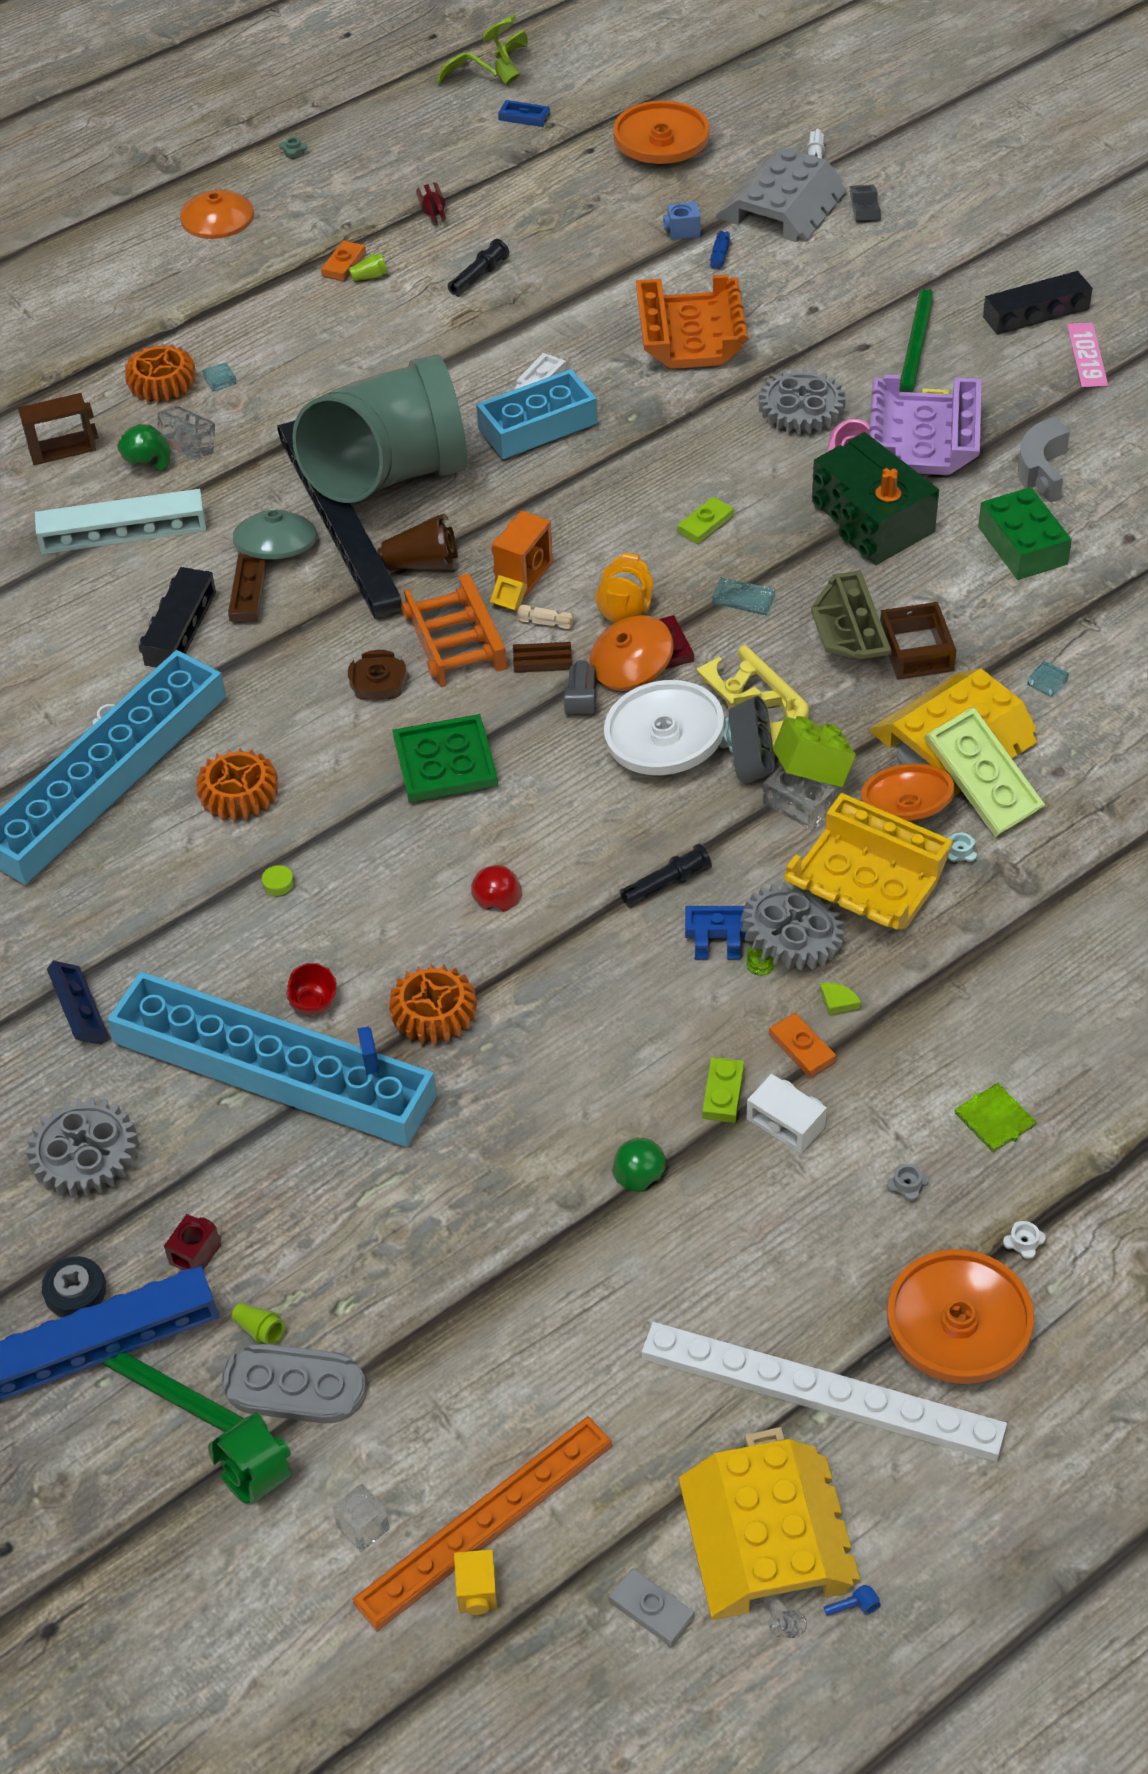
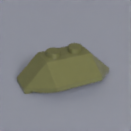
(849, 618)

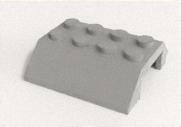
(788, 189)

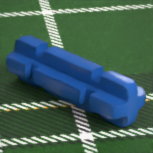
(720, 249)

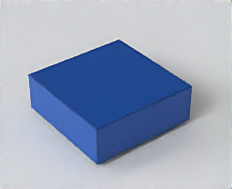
(368, 1050)

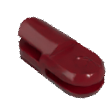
(432, 203)

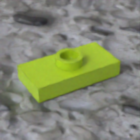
(705, 520)

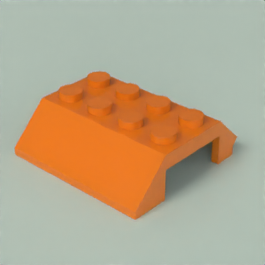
(693, 326)

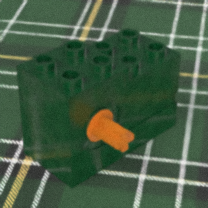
(874, 498)

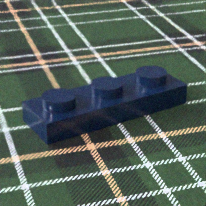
(77, 1002)

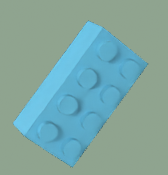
(537, 413)

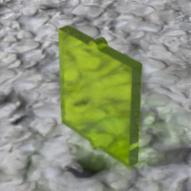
(995, 1117)

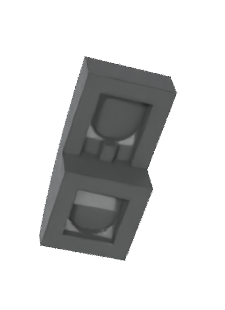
(865, 202)

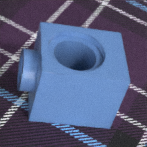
(682, 220)

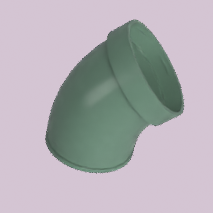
(381, 432)

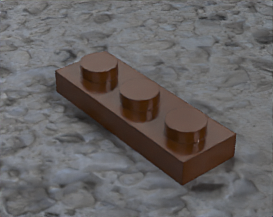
(247, 589)

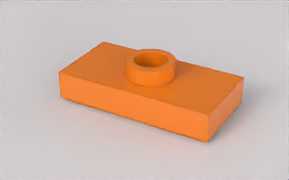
(343, 257)
(802, 1045)

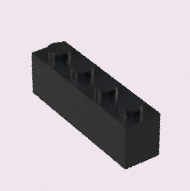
(1037, 302)
(178, 615)

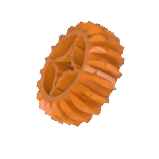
(160, 373)
(237, 784)
(432, 1004)

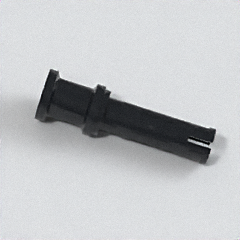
(485, 262)
(678, 870)

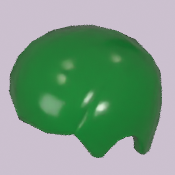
(638, 1164)

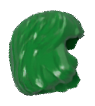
(142, 444)

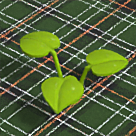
(503, 66)

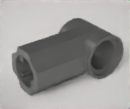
(580, 694)

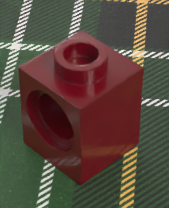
(187, 1255)

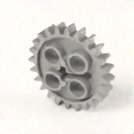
(801, 401)
(792, 926)
(82, 1147)

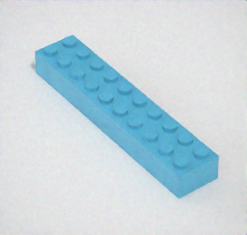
(105, 763)
(272, 1058)

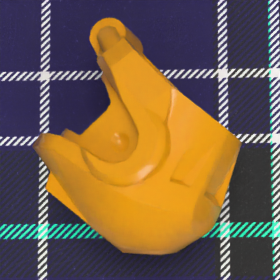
(621, 597)

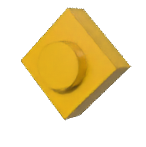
(508, 593)

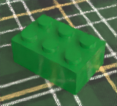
(1024, 533)

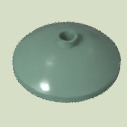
(274, 535)

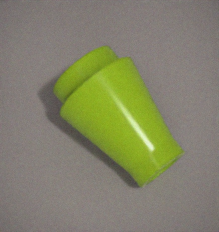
(369, 268)
(259, 1323)

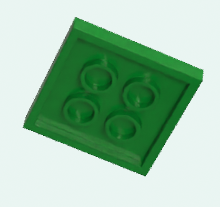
(445, 758)

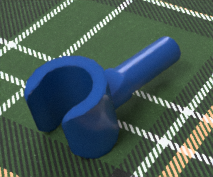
(863, 1597)

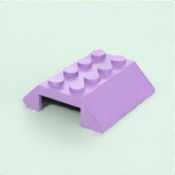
(928, 429)

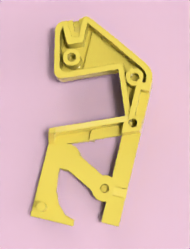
(731, 690)

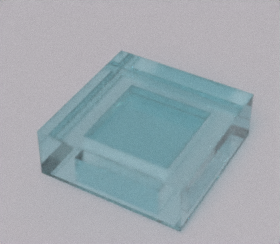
(219, 377)
(1048, 678)

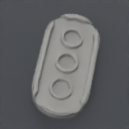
(294, 1383)

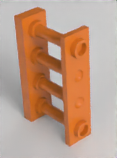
(474, 612)

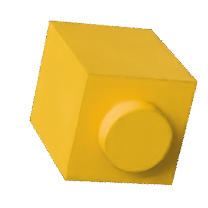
(475, 1581)

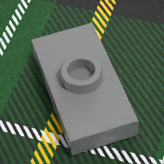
(651, 1607)

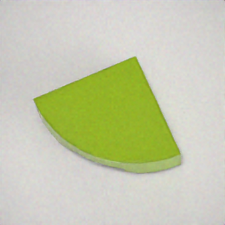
(839, 998)

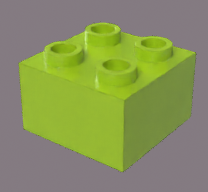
(814, 751)

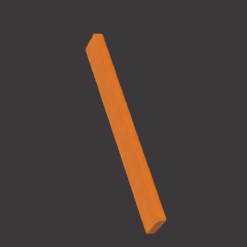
(481, 1523)

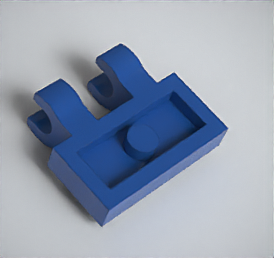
(714, 922)

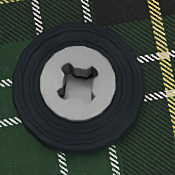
(67, 1299)

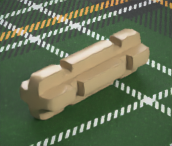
(545, 616)

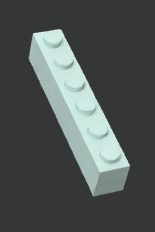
(120, 521)

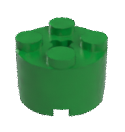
(251, 1459)

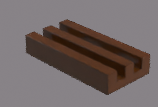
(542, 656)

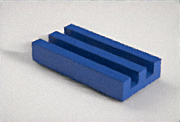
(524, 113)

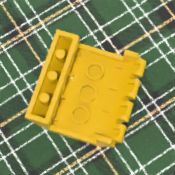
(997, 706)
(872, 863)
(766, 1525)

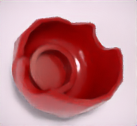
(496, 887)
(311, 989)

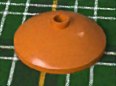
(216, 214)
(631, 652)
(909, 791)

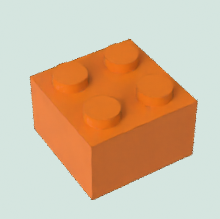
(523, 549)

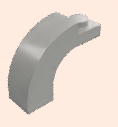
(1038, 446)

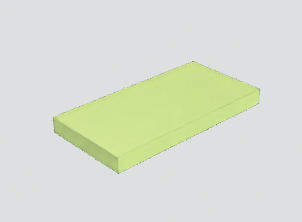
(984, 771)

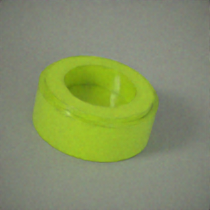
(277, 880)

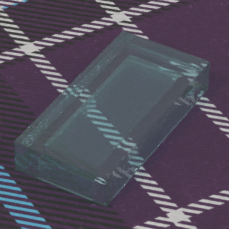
(743, 596)

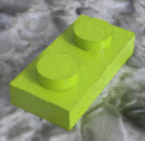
(723, 1090)

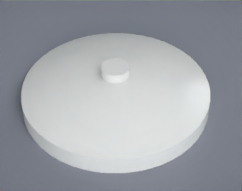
(664, 727)

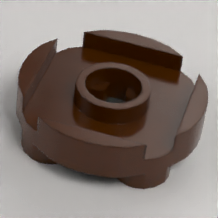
(387, 685)

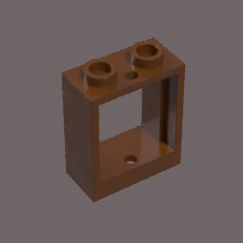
(61, 446)
(924, 659)

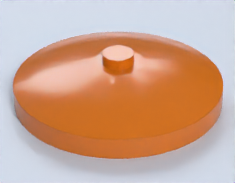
(661, 132)
(960, 1316)

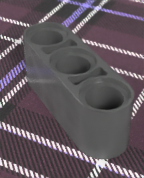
(751, 740)

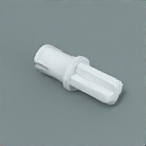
(816, 144)

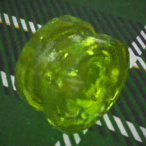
(756, 967)

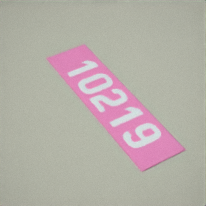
(1087, 354)

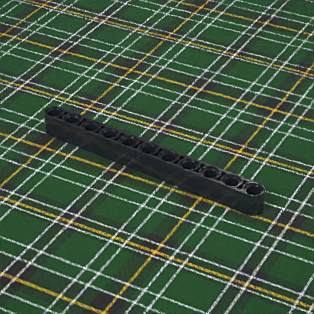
(351, 541)

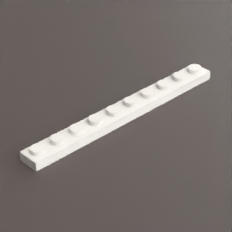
(825, 1391)

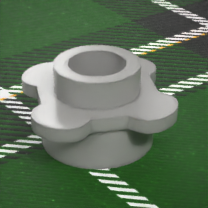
(909, 1173)

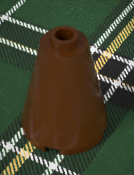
(422, 547)

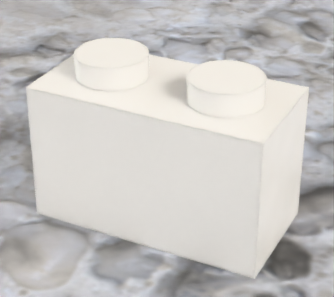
(786, 1113)

